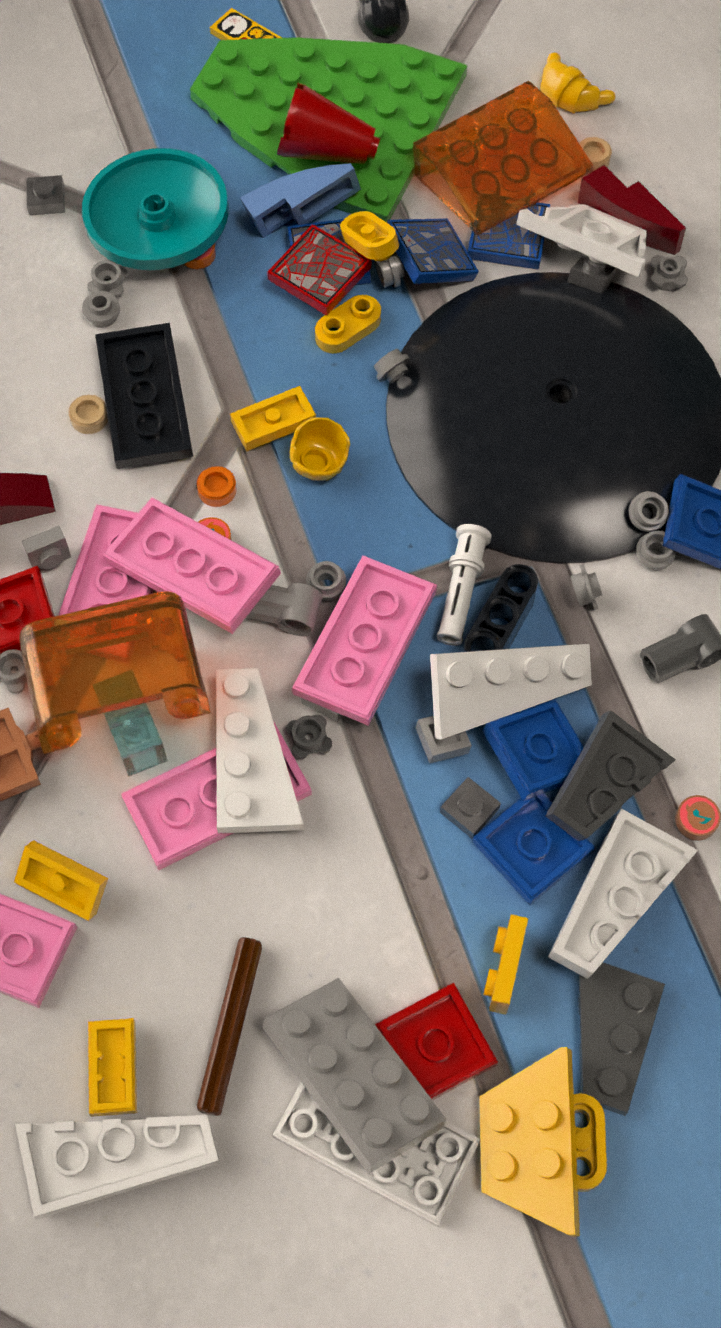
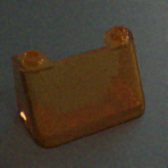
(110, 662)

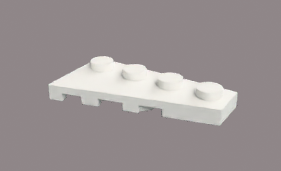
(497, 683)
(250, 764)
(619, 888)
(95, 1160)

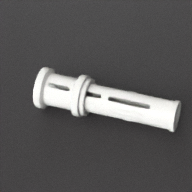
(465, 568)

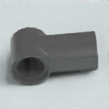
(693, 645)

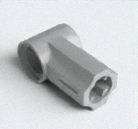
(291, 608)

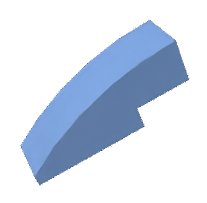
(299, 196)

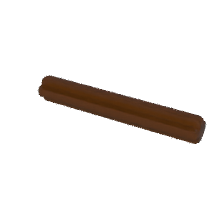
(229, 1027)

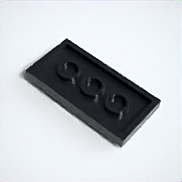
(143, 396)

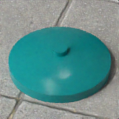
(155, 209)

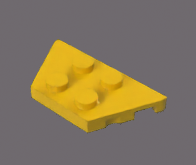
(532, 1142)

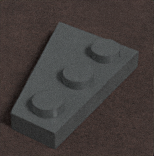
(605, 775)
(614, 1032)

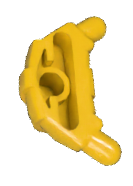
(570, 89)

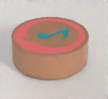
(697, 817)

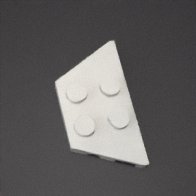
(591, 233)

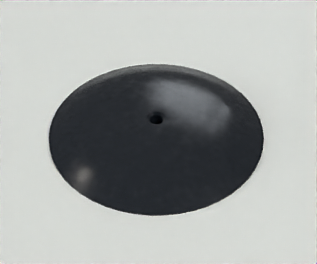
(547, 477)

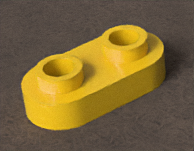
(369, 235)
(351, 324)
(591, 1141)

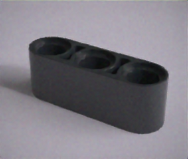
(506, 605)

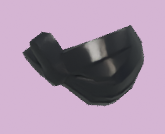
(383, 19)

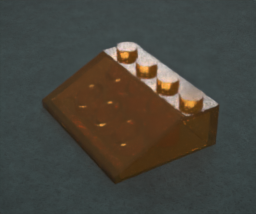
(500, 158)

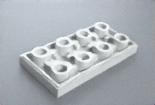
(416, 1180)

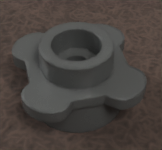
(309, 725)

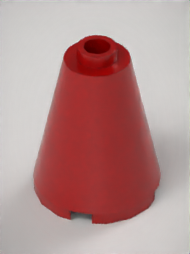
(325, 131)

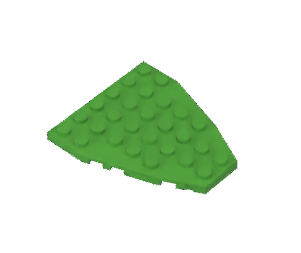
(384, 84)

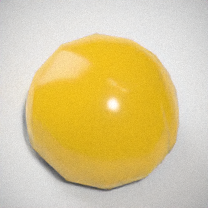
(319, 449)

